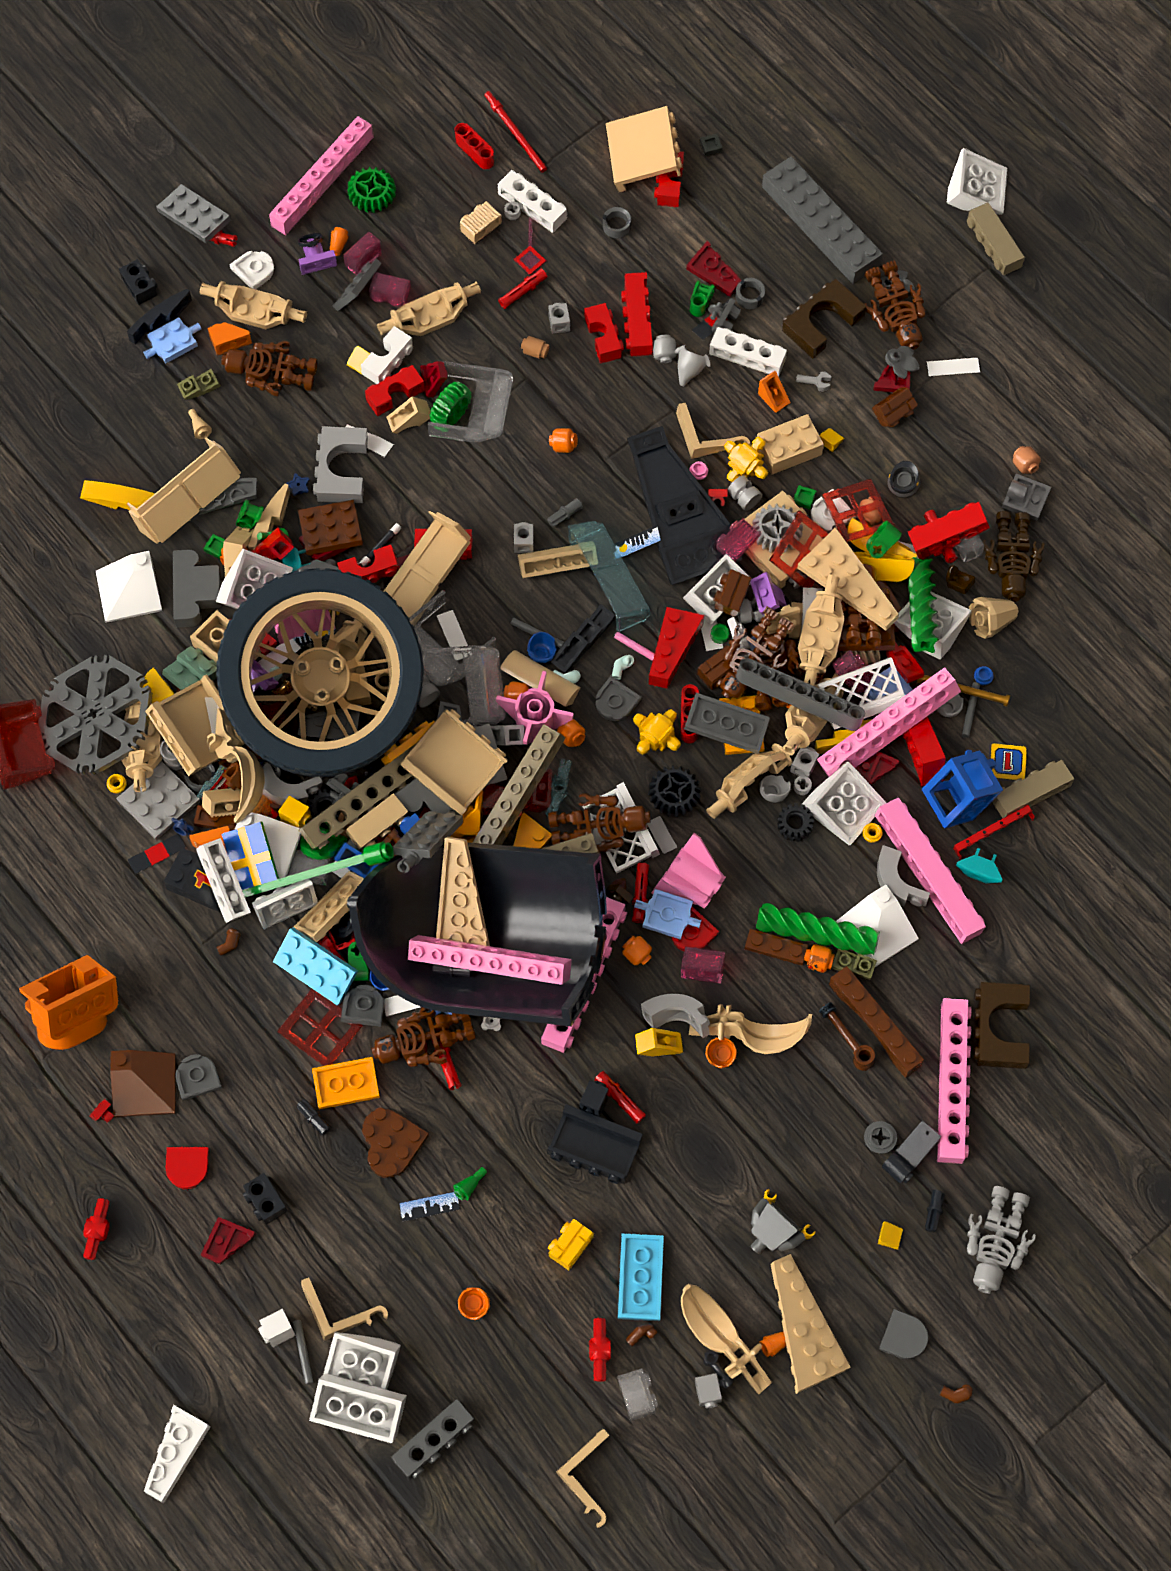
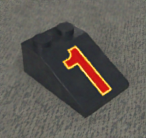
(190, 880)

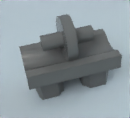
(728, 309)
(337, 784)

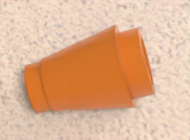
(338, 240)
(773, 1344)

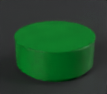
(720, 633)

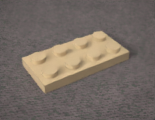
(329, 908)

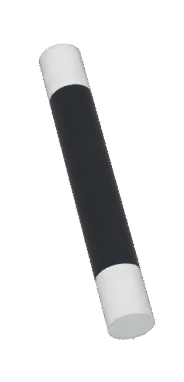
(382, 543)

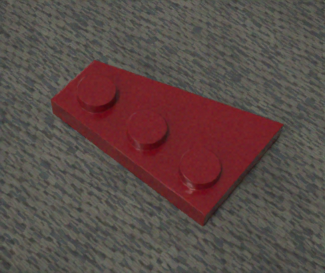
(710, 268)

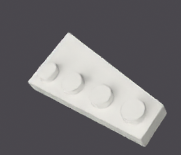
(178, 1446)

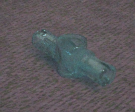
(559, 779)

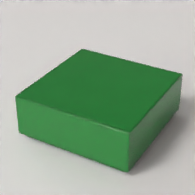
(804, 497)
(214, 546)

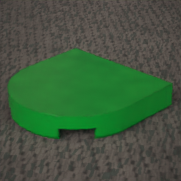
(325, 852)

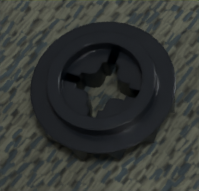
(340, 929)

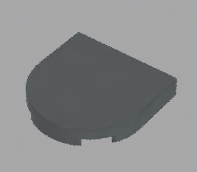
(616, 700)
(363, 1006)
(197, 1077)
(904, 1336)

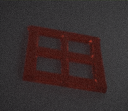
(857, 511)
(803, 549)
(319, 1027)

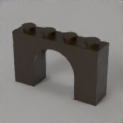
(831, 297)
(990, 1049)

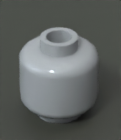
(664, 348)

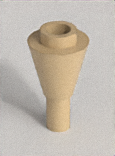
(200, 427)

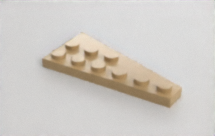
(855, 585)
(459, 902)
(807, 1335)

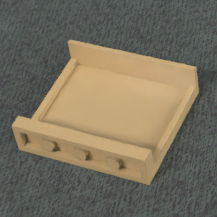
(643, 146)
(761, 557)
(186, 724)
(453, 761)

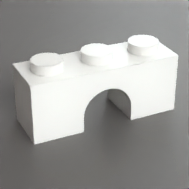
(379, 367)

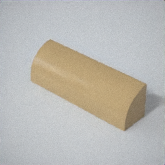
(551, 561)
(530, 673)

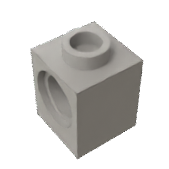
(559, 324)
(523, 545)
(802, 769)
(708, 1390)

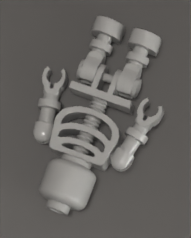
(990, 1272)

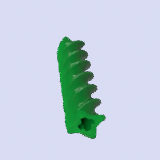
(920, 606)
(823, 931)

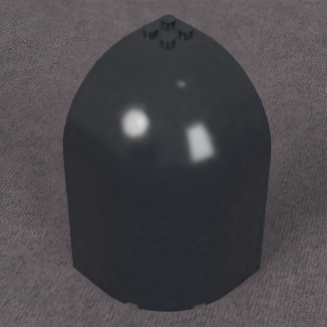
(529, 904)

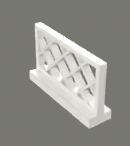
(874, 706)
(644, 836)

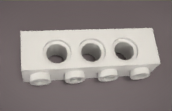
(537, 209)
(752, 359)
(223, 880)

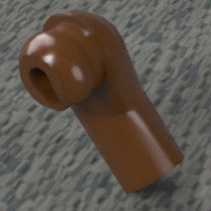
(231, 942)
(638, 1332)
(959, 1395)

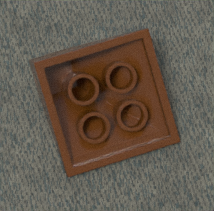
(143, 1083)

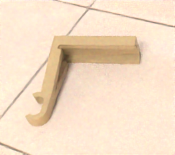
(706, 447)
(233, 545)
(340, 1326)
(574, 1485)

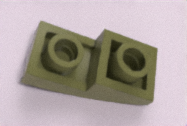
(198, 386)
(858, 964)

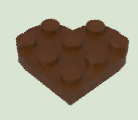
(392, 1142)

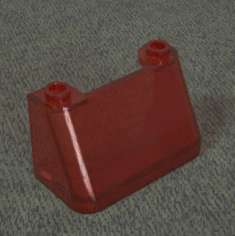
(21, 744)

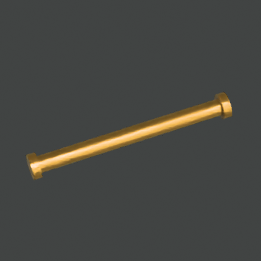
(976, 692)

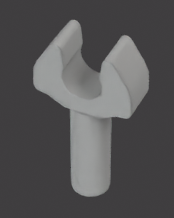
(823, 376)

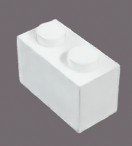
(276, 1328)

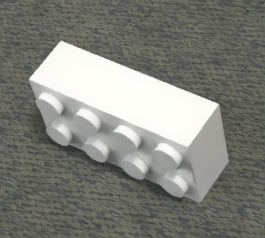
(357, 1408)

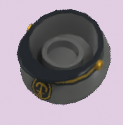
(904, 479)

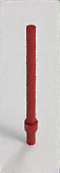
(498, 108)

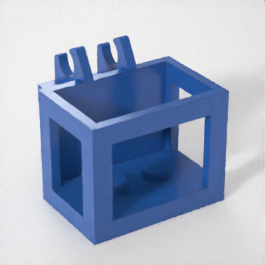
(971, 787)

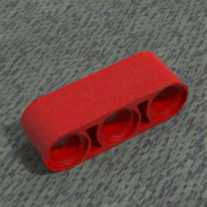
(474, 145)
(685, 707)

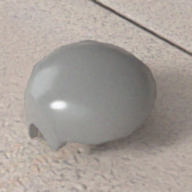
(952, 707)
(774, 788)

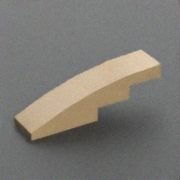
(271, 515)

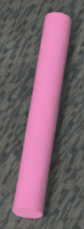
(635, 646)

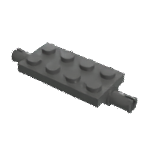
(426, 837)

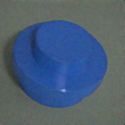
(983, 675)

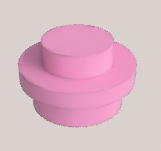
(699, 470)

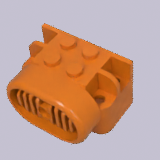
(71, 1003)

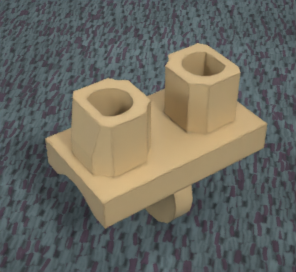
(787, 612)

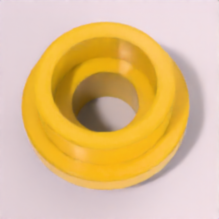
(116, 778)
(872, 827)

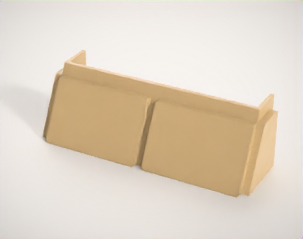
(186, 494)
(428, 564)

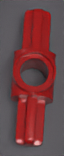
(96, 1229)
(599, 1349)

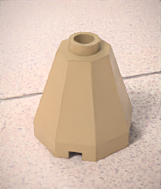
(991, 615)

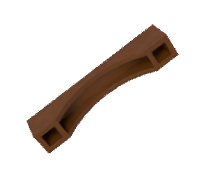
(894, 1042)

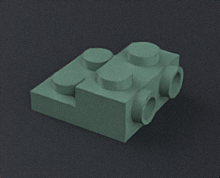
(190, 668)

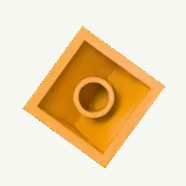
(472, 817)

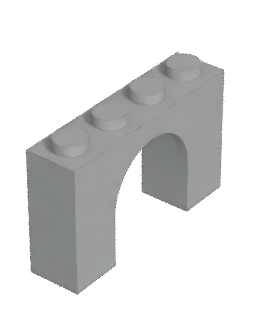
(332, 443)

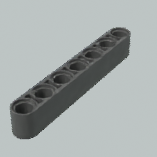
(800, 694)

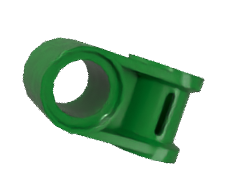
(702, 296)
(249, 515)
(884, 538)
(358, 963)

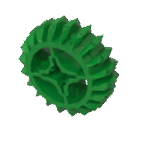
(368, 185)
(451, 404)

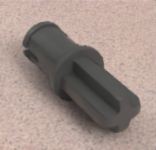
(564, 512)

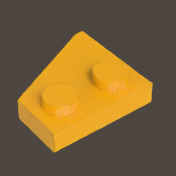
(531, 834)

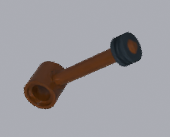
(828, 1010)

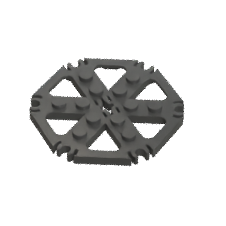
(105, 705)

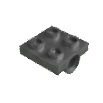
(1026, 496)

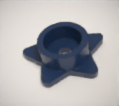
(298, 489)
(182, 827)

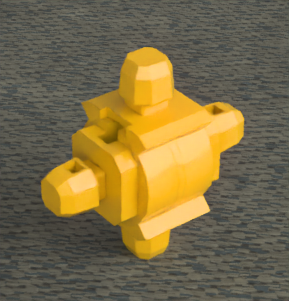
(746, 459)
(656, 731)

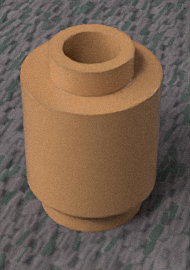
(535, 347)

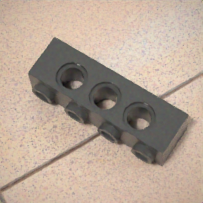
(454, 1412)

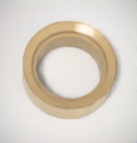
(378, 686)

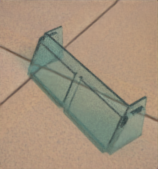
(610, 572)

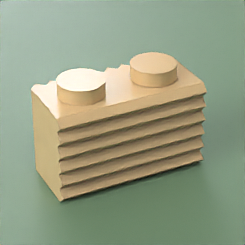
(480, 222)
(221, 802)

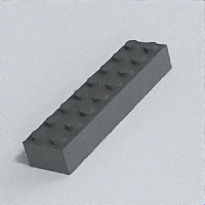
(821, 220)

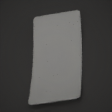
(661, 835)

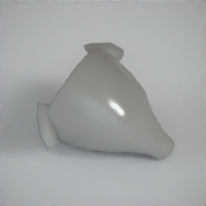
(690, 364)

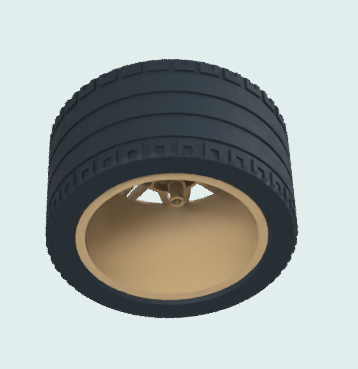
(320, 673)

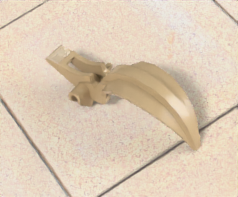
(252, 773)
(756, 1036)
(719, 1334)

